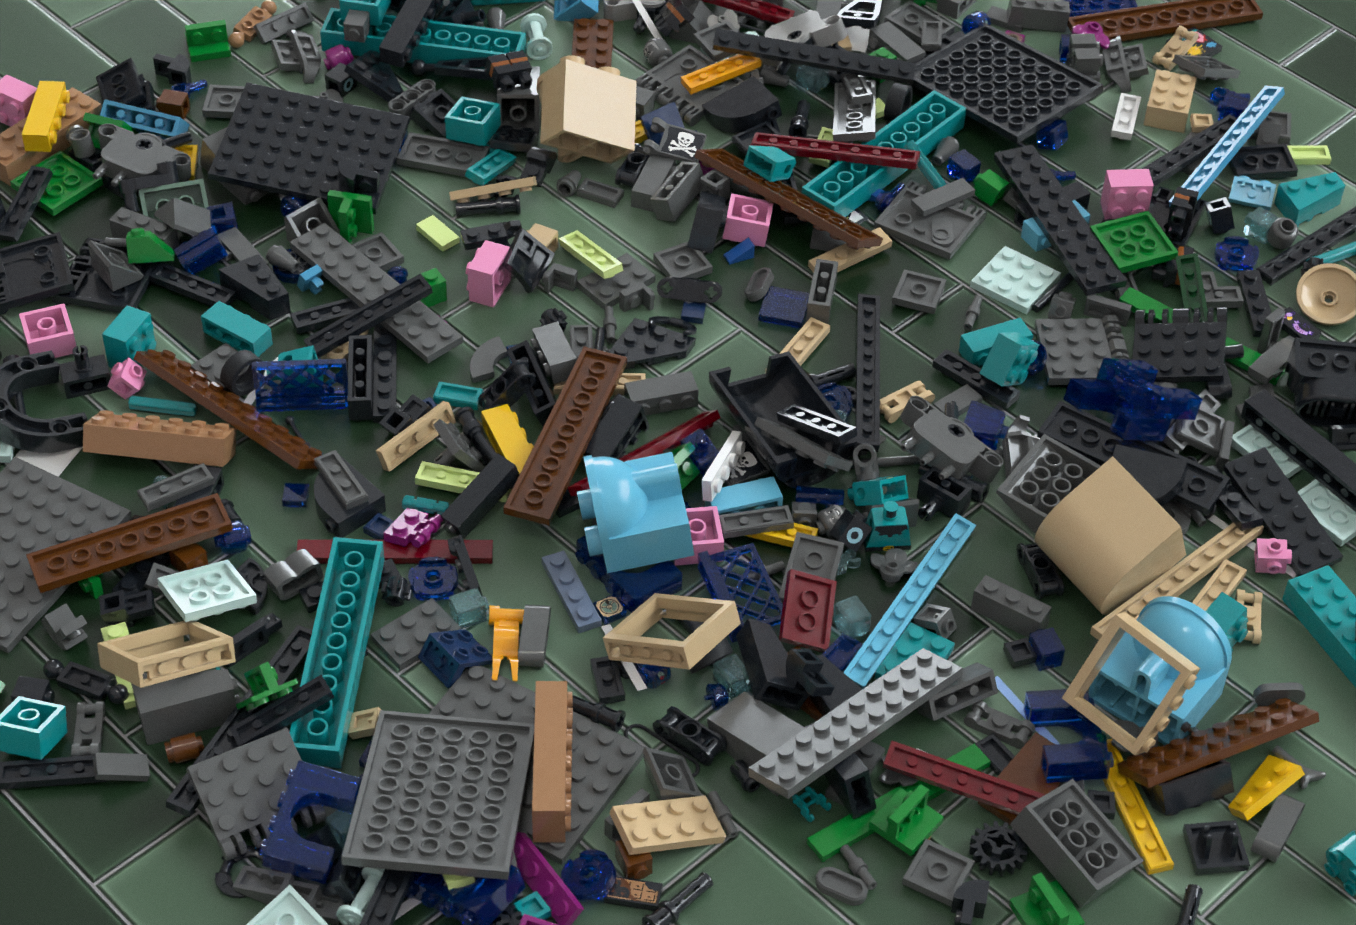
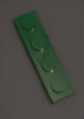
(1192, 285)

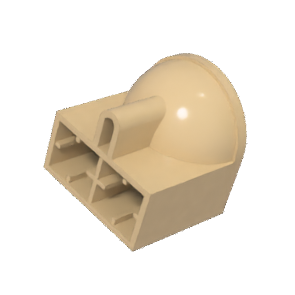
(587, 111)

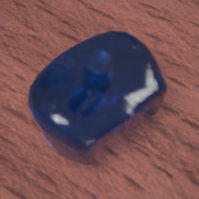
(717, 695)

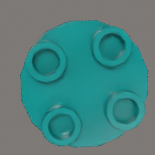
(1342, 862)

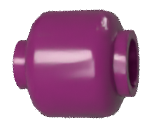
(337, 55)

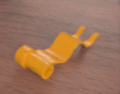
(505, 638)

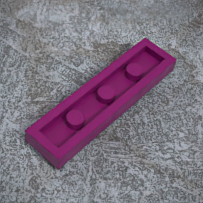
(545, 881)

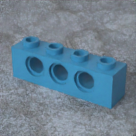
(145, 120)

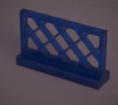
(302, 396)
(719, 590)

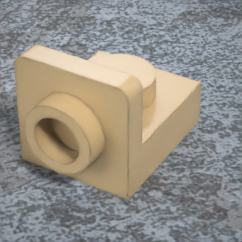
(363, 723)

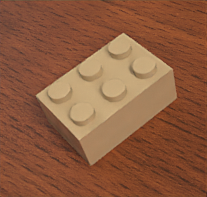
(1170, 101)

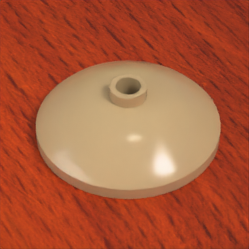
(1323, 283)

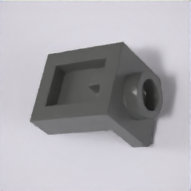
(635, 296)
(804, 513)
(937, 619)

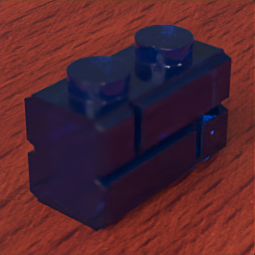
(200, 251)

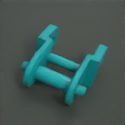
(818, 799)

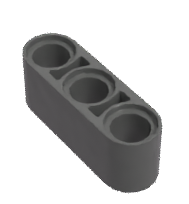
(417, 93)
(534, 636)
(1277, 827)

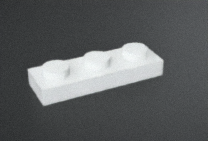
(1125, 116)

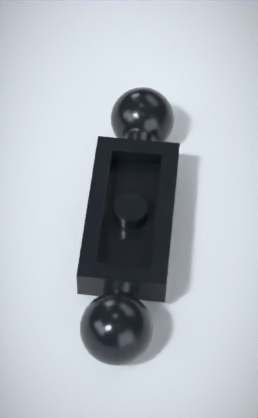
(85, 681)

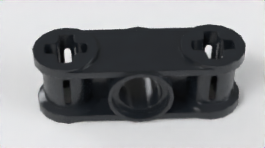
(631, 167)
(689, 289)
(508, 386)
(1040, 571)
(690, 735)

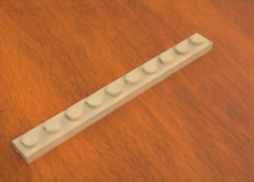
(1185, 573)

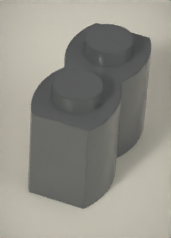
(294, 573)

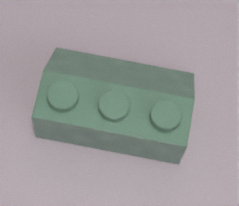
(155, 197)

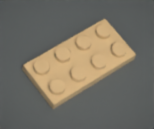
(667, 824)

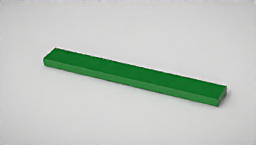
(1143, 302)
(849, 831)

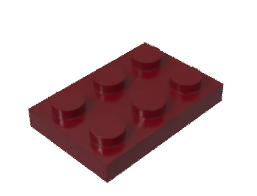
(807, 610)

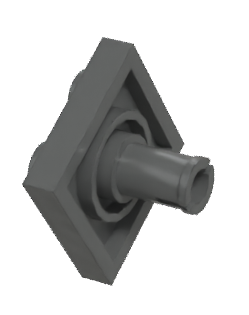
(457, 447)

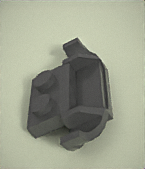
(297, 54)
(1124, 63)
(1017, 443)

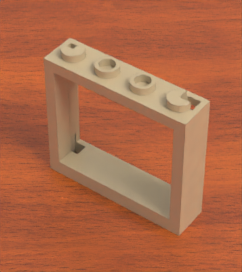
(628, 645)
(165, 653)
(1097, 658)

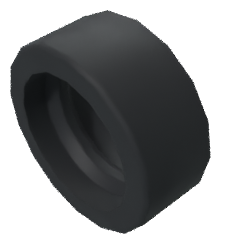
(898, 101)
(232, 369)
(718, 652)

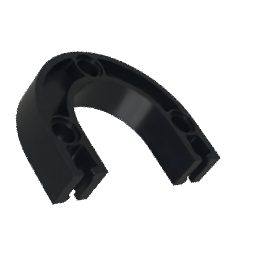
(28, 432)

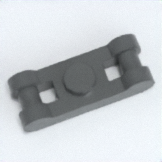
(999, 724)
(88, 730)

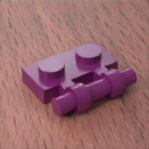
(412, 527)

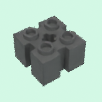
(1085, 55)

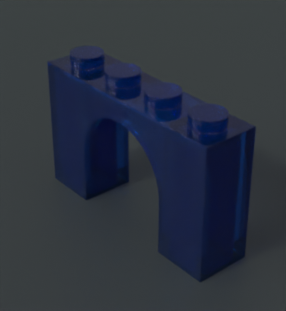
(1135, 383)
(1129, 420)
(631, 588)
(1075, 761)
(307, 787)
(470, 904)

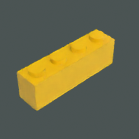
(45, 116)
(506, 436)

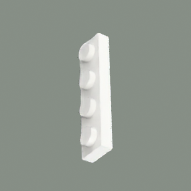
(722, 465)

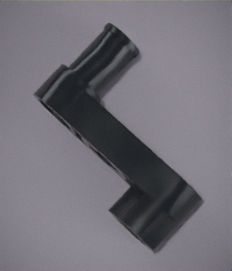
(128, 187)
(1223, 389)

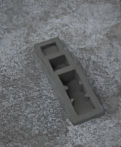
(1272, 361)
(267, 884)

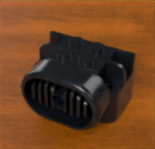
(1323, 381)

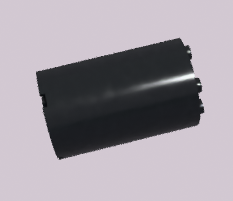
(764, 397)

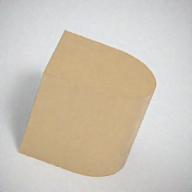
(1111, 537)

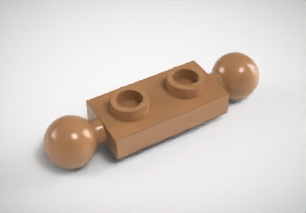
(244, 28)

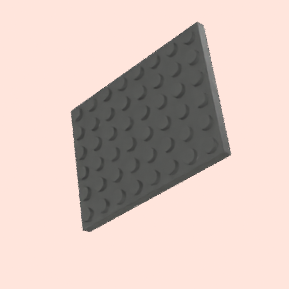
(35, 515)
(599, 755)
(440, 795)

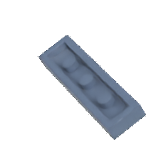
(571, 592)

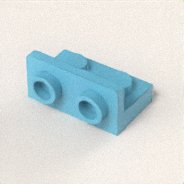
(1252, 192)

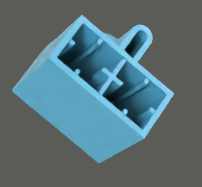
(636, 511)
(1138, 679)

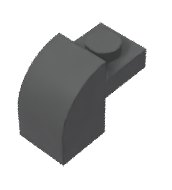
(64, 627)

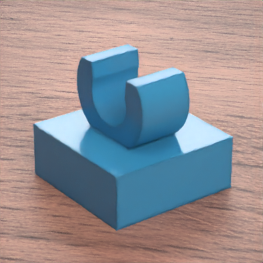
(311, 280)

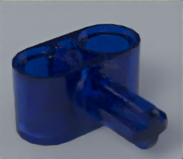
(705, 450)

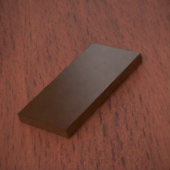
(1025, 772)

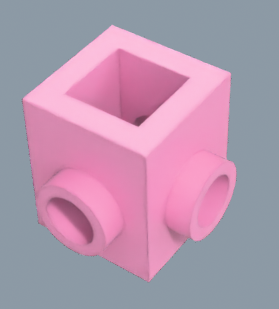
(127, 378)
(1272, 556)

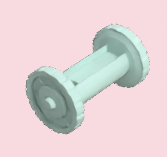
(538, 46)
(354, 913)

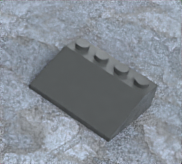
(1044, 480)
(1076, 842)

